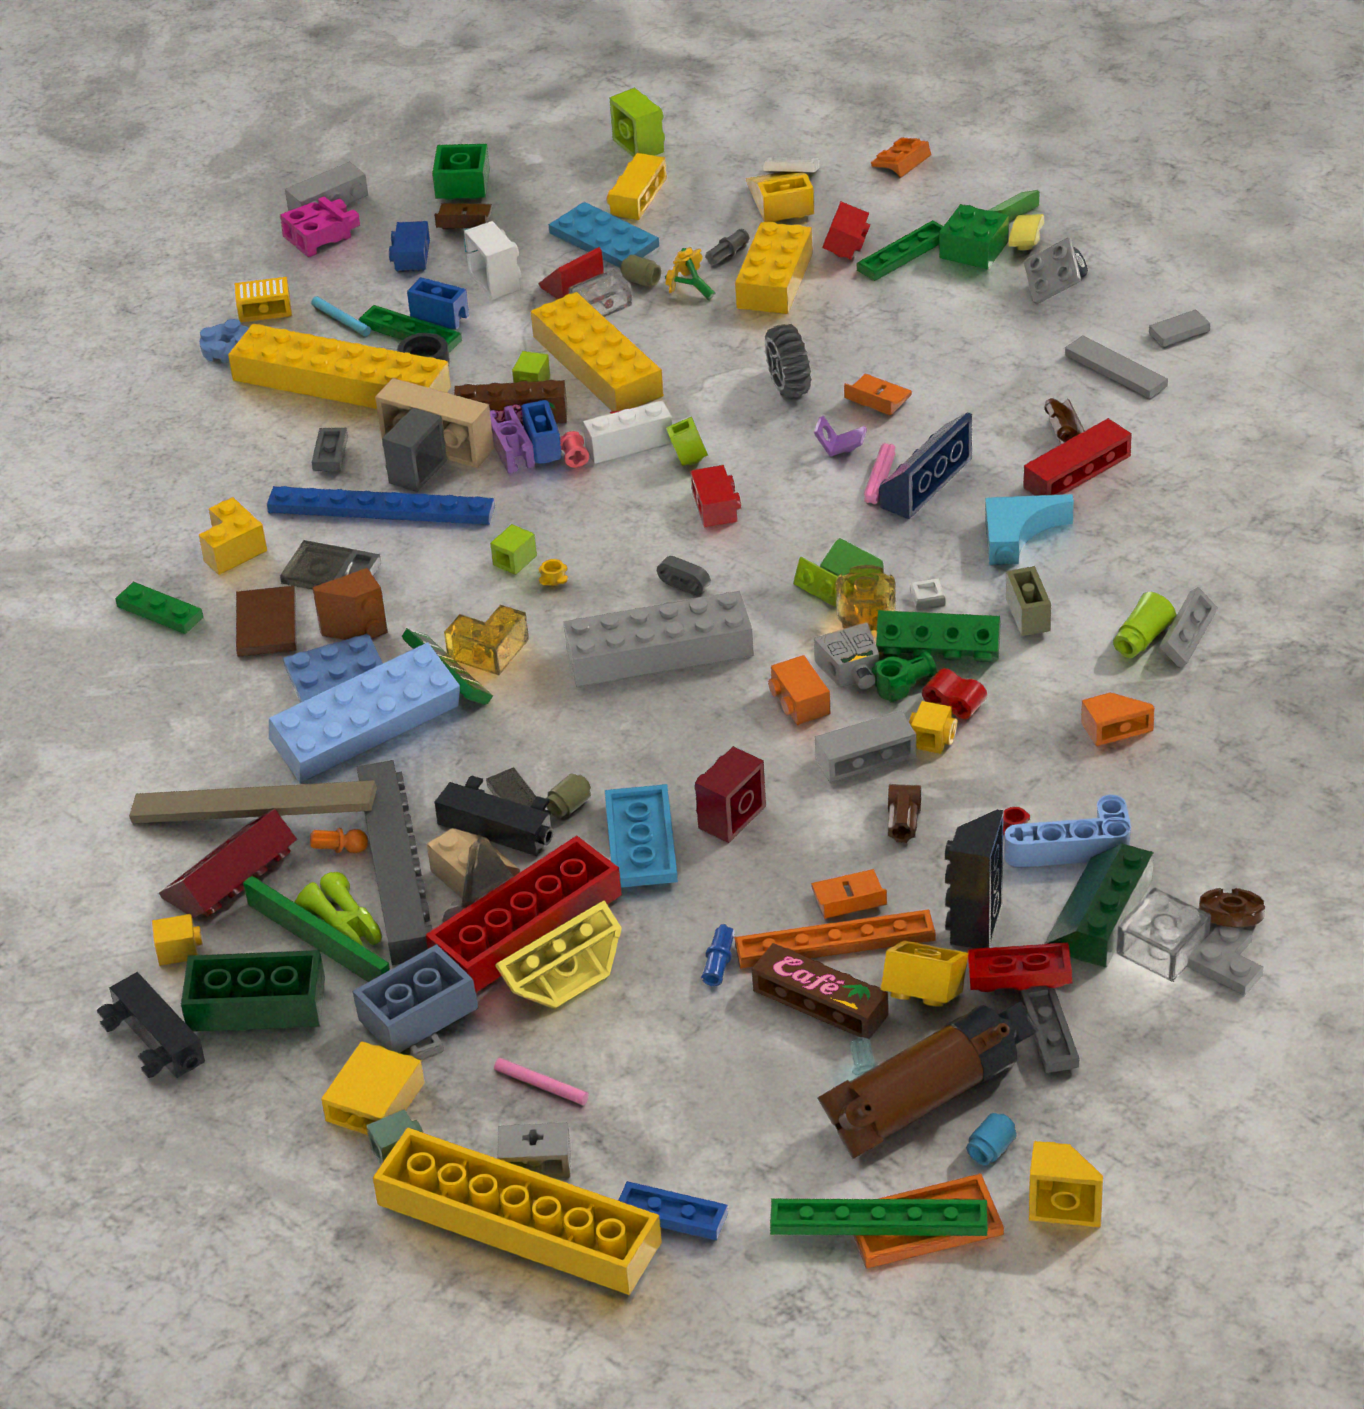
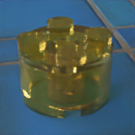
(863, 594)

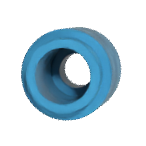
(991, 1138)

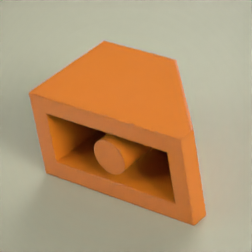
(1115, 717)

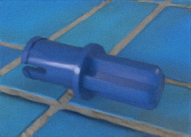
(718, 955)

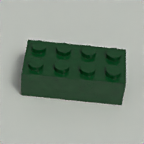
(253, 990)

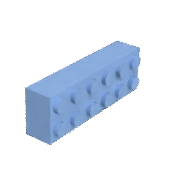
(363, 712)

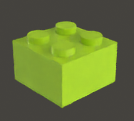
(636, 123)

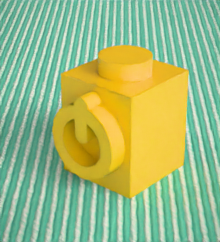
(933, 726)

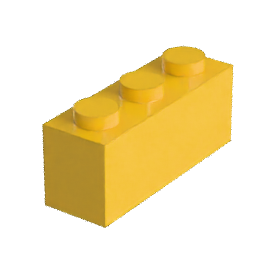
(637, 186)

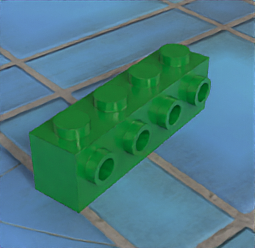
(938, 634)

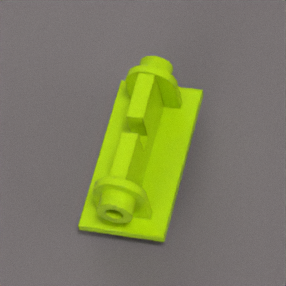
(816, 581)

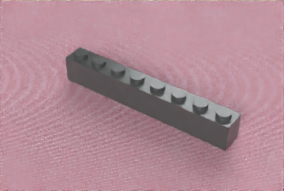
(393, 863)

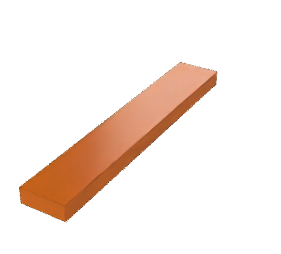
(840, 936)

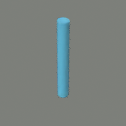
(341, 316)

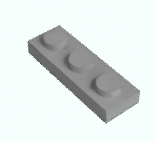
(1188, 627)

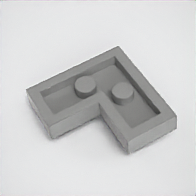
(1221, 960)

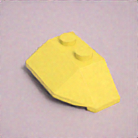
(565, 959)

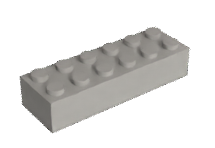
(658, 638)

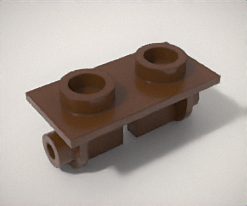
(1063, 419)

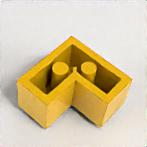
(233, 536)

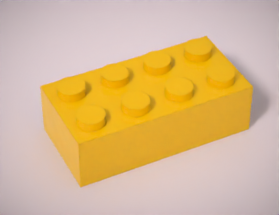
(774, 267)

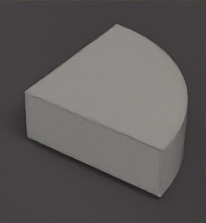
(427, 1047)

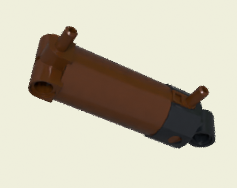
(926, 1075)

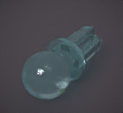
(862, 1056)

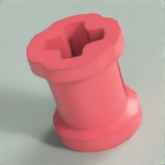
(575, 453)

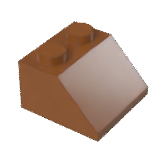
(350, 606)

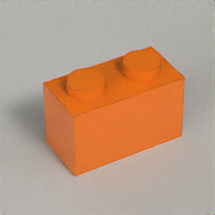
(799, 690)

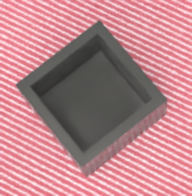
(414, 449)

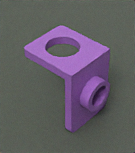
(838, 443)

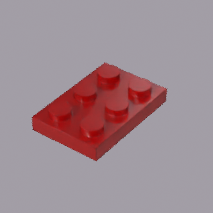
(1019, 967)

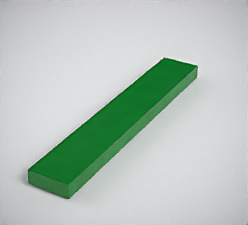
(314, 930)
(879, 1217)

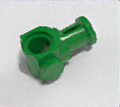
(897, 676)

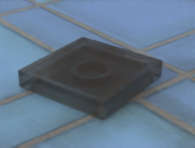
(314, 564)

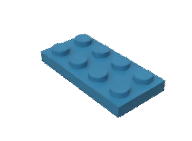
(594, 228)
(641, 835)

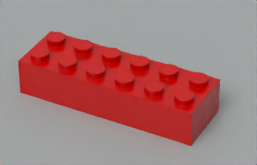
(527, 908)

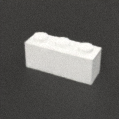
(627, 431)

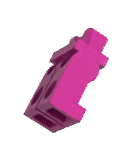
(318, 224)

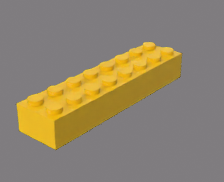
(328, 366)
(518, 1210)

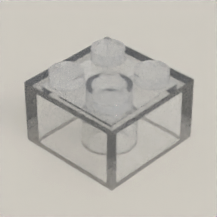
(1162, 933)

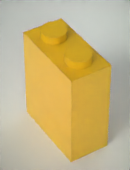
(372, 1087)

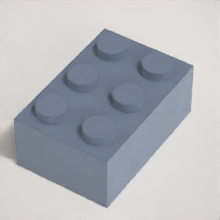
(415, 999)

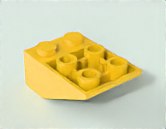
(782, 195)

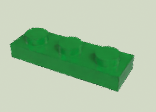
(159, 607)

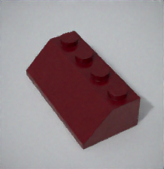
(230, 865)

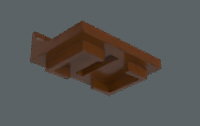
(452, 216)

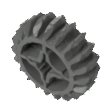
(787, 360)

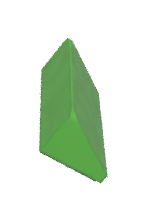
(1018, 204)
(845, 556)

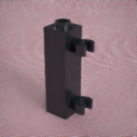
(495, 818)
(157, 1025)

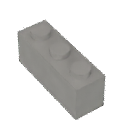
(341, 182)
(865, 746)

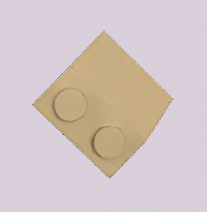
(450, 855)

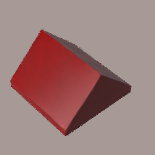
(572, 273)

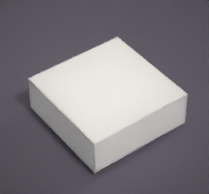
(927, 594)

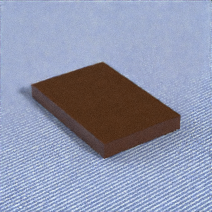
(266, 621)

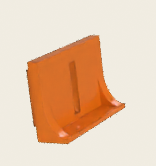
(903, 155)
(866, 391)
(864, 888)

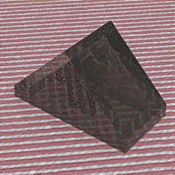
(483, 872)

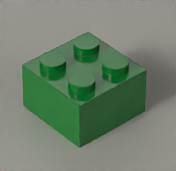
(461, 171)
(974, 236)

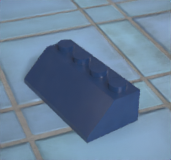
(928, 468)

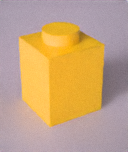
(175, 939)

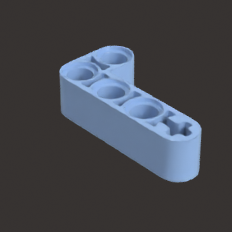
(1069, 839)

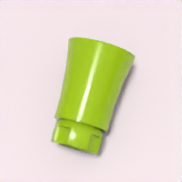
(1144, 624)

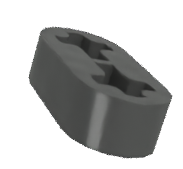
(683, 575)

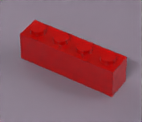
(1078, 459)

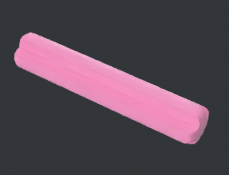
(879, 472)

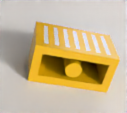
(263, 299)

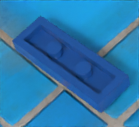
(678, 1210)

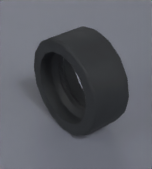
(425, 344)

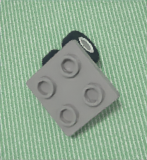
(1054, 270)

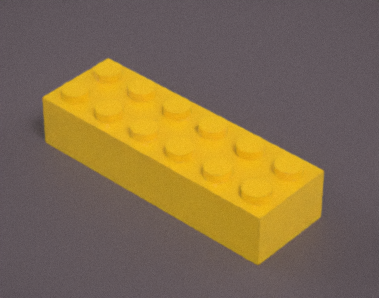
(597, 353)

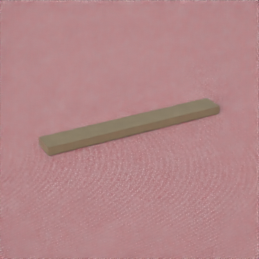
(253, 801)

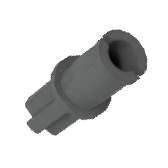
(727, 246)

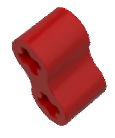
(951, 690)

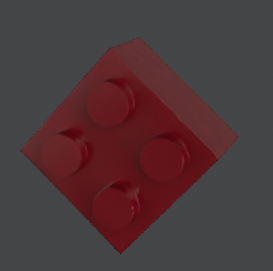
(730, 794)

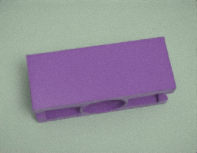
(511, 440)

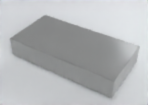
(1179, 328)

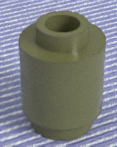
(640, 270)
(568, 795)

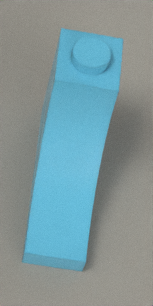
(1019, 518)

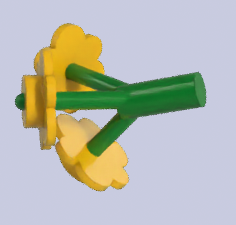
(687, 263)

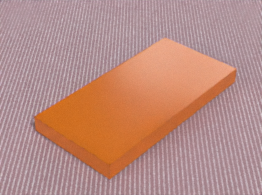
(885, 1249)

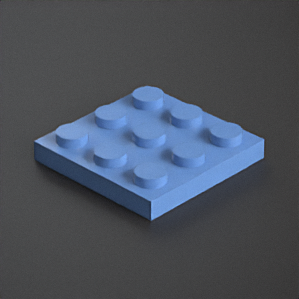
(330, 665)

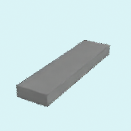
(1116, 367)

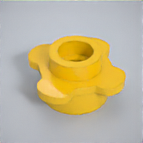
(553, 572)

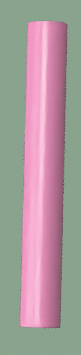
(541, 1081)

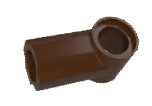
(903, 807)

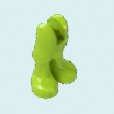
(352, 921)

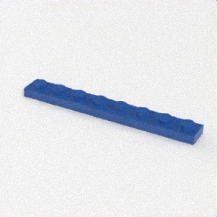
(381, 505)

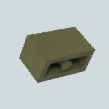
(1028, 601)

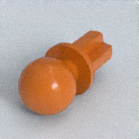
(353, 841)

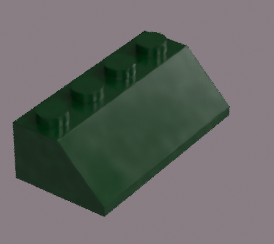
(1101, 900)

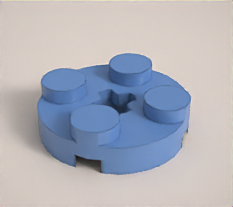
(215, 339)

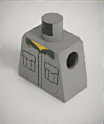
(848, 656)

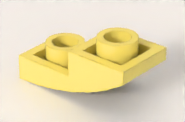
(1026, 231)

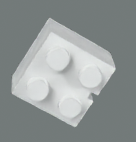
(495, 262)

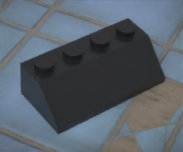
(975, 881)

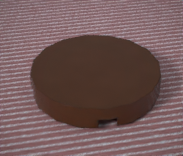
(1233, 909)

